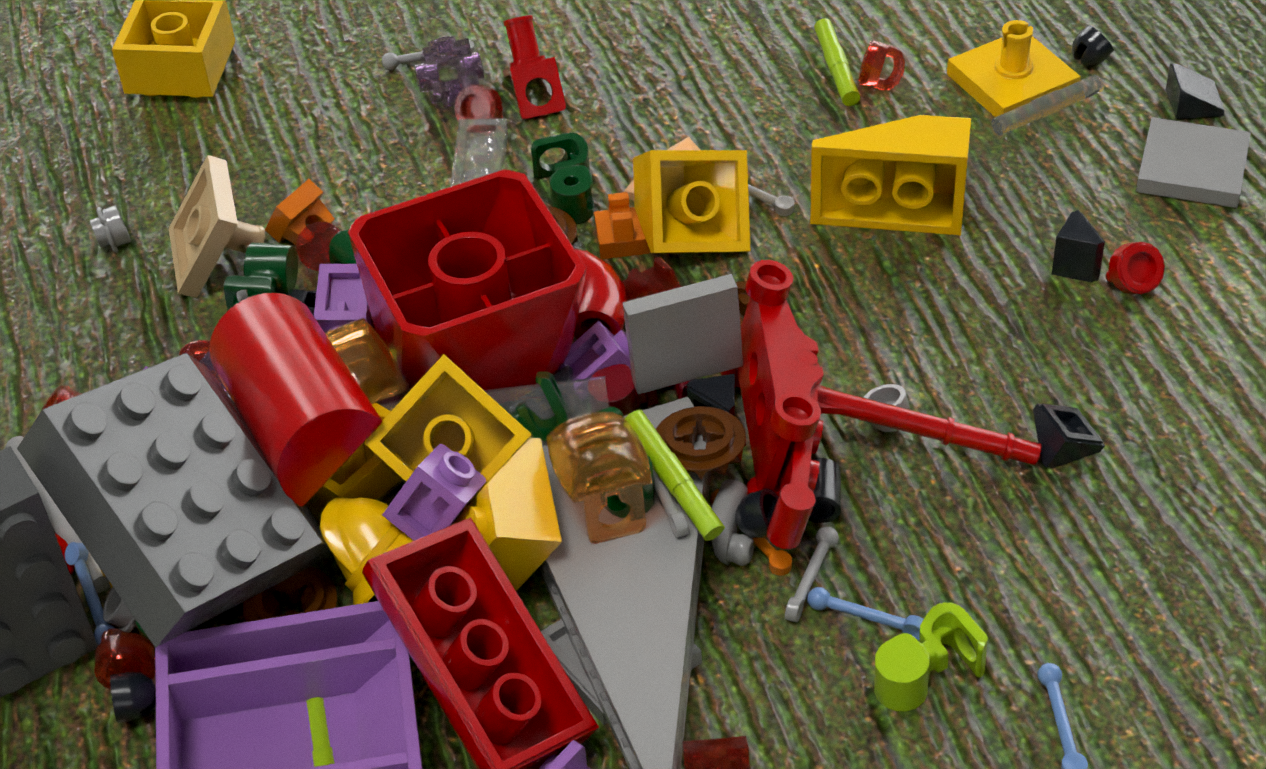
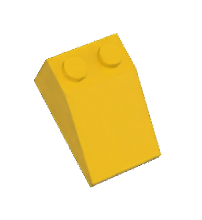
(893, 176)

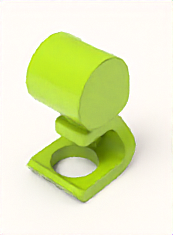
(906, 663)

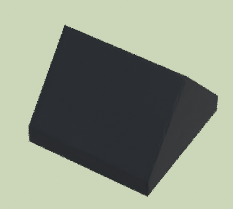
(1078, 250)
(713, 392)

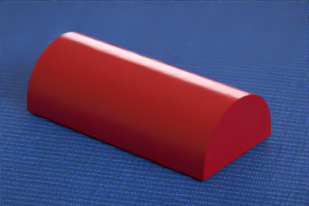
(291, 390)
(479, 649)

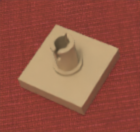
(207, 226)

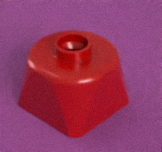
(473, 279)

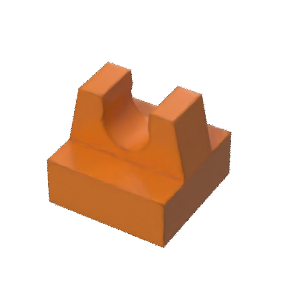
(296, 211)
(619, 229)

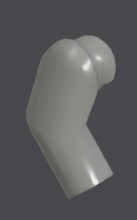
(729, 545)

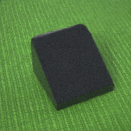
(1192, 94)

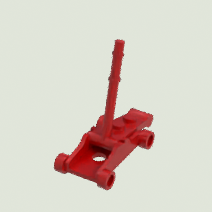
(786, 402)

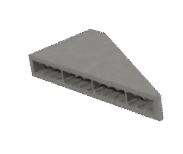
(632, 615)

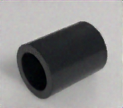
(827, 492)

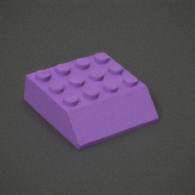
(243, 689)

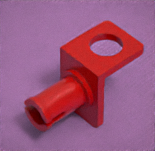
(530, 65)

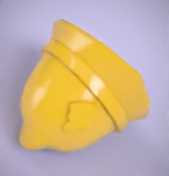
(354, 535)

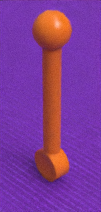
(779, 560)

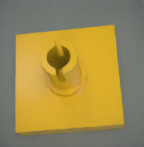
(1010, 70)

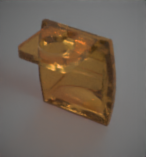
(367, 359)
(598, 459)

